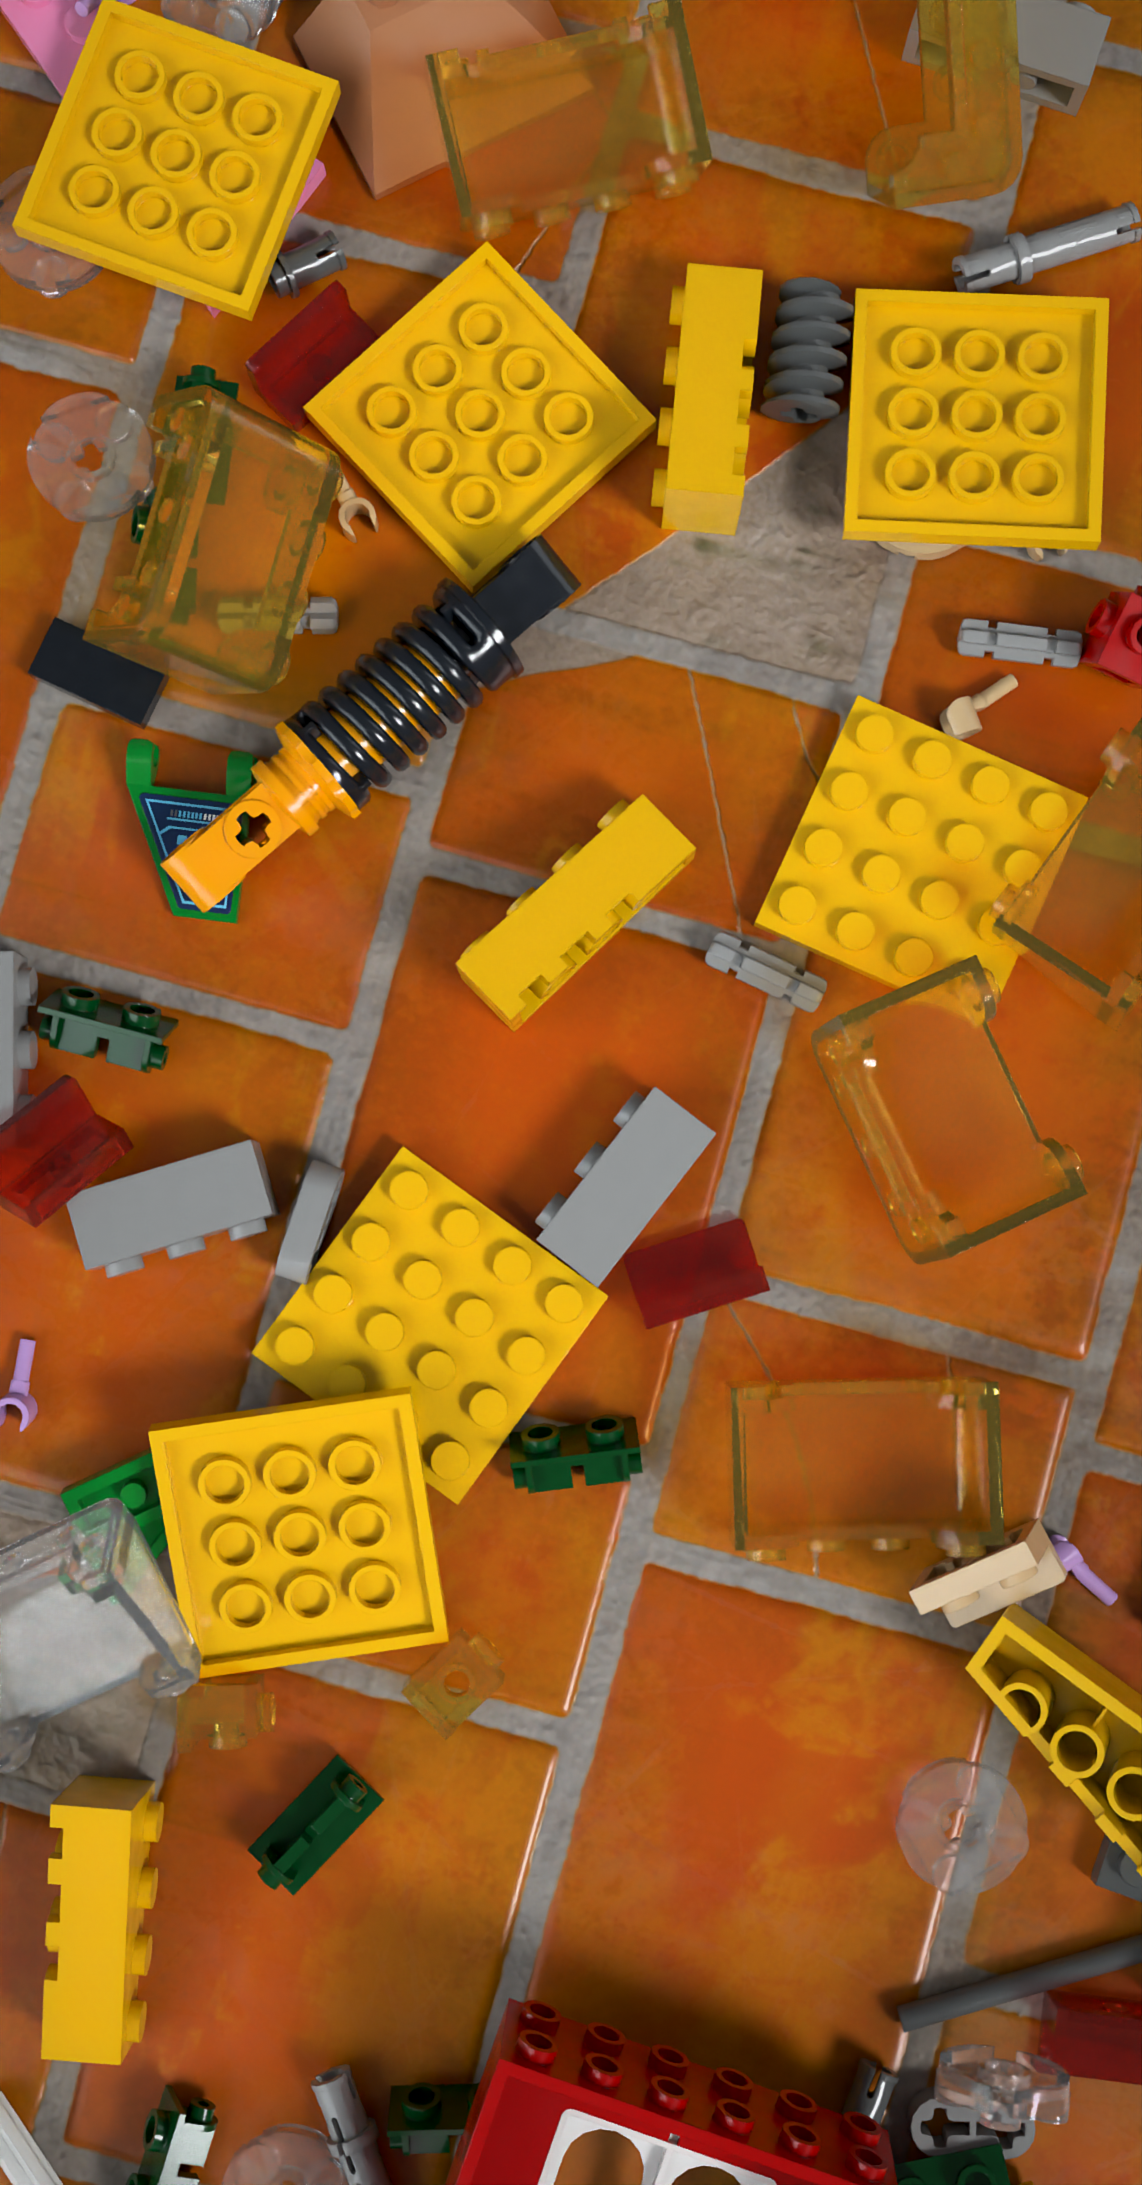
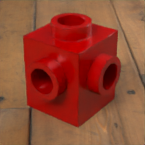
(1116, 638)

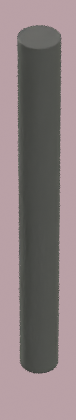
(1020, 1983)

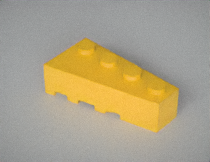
(711, 399)
(574, 911)
(1073, 1714)
(99, 1918)

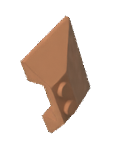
(380, 66)

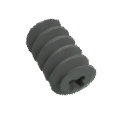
(805, 352)

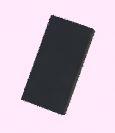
(97, 675)

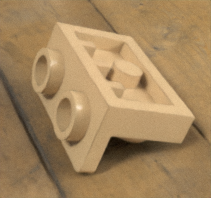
(988, 1583)

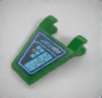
(175, 814)

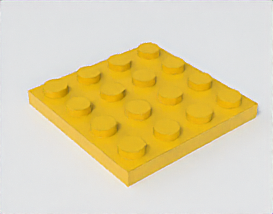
(177, 158)
(480, 416)
(976, 419)
(912, 850)
(436, 1300)
(300, 1531)

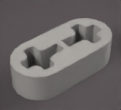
(309, 1222)
(961, 2135)

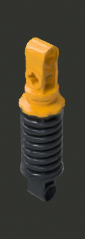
(375, 711)

